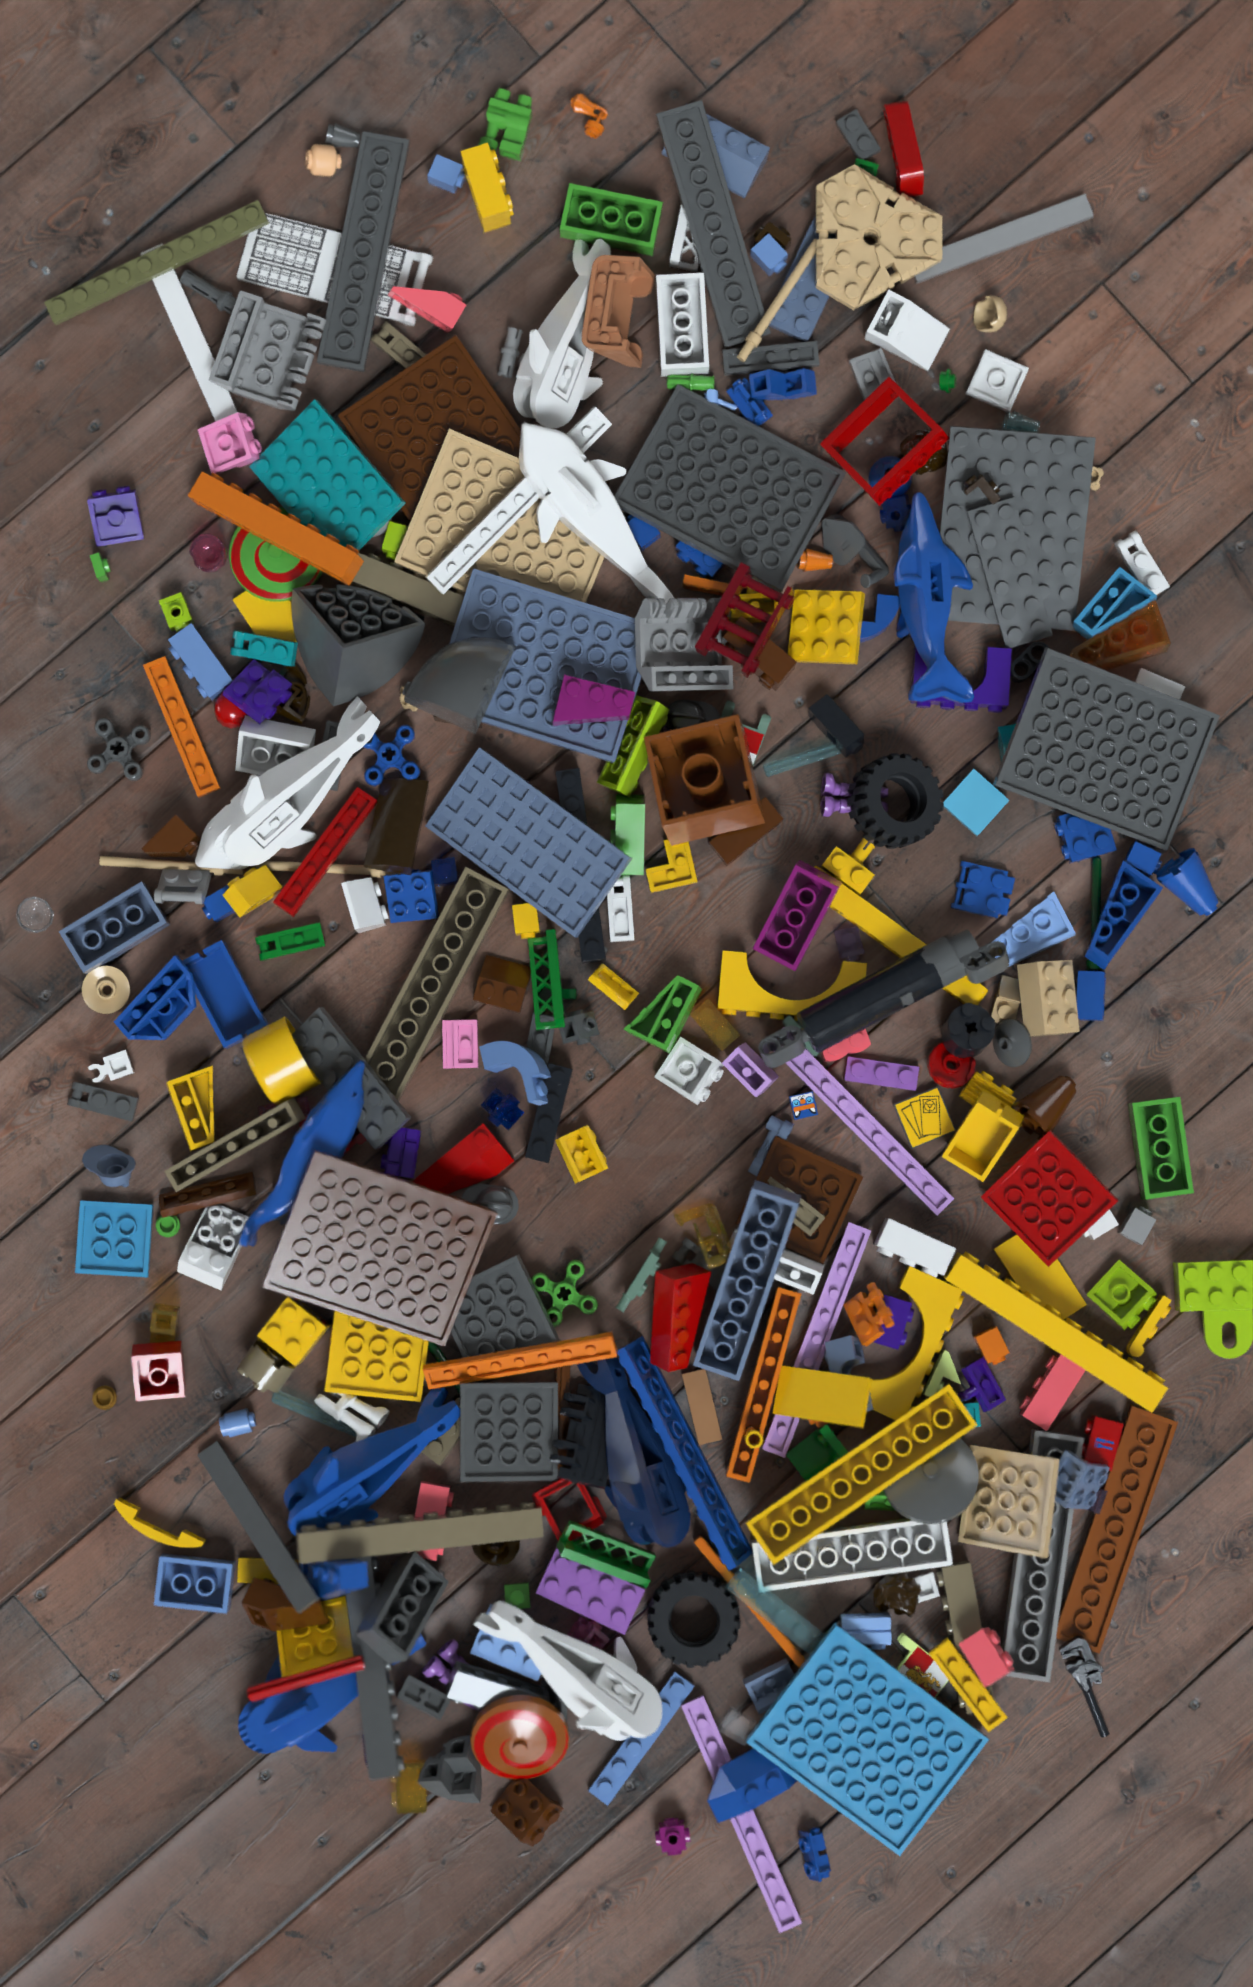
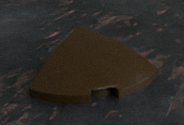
(298, 704)

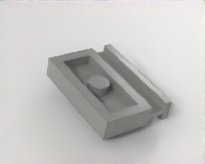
(870, 371)

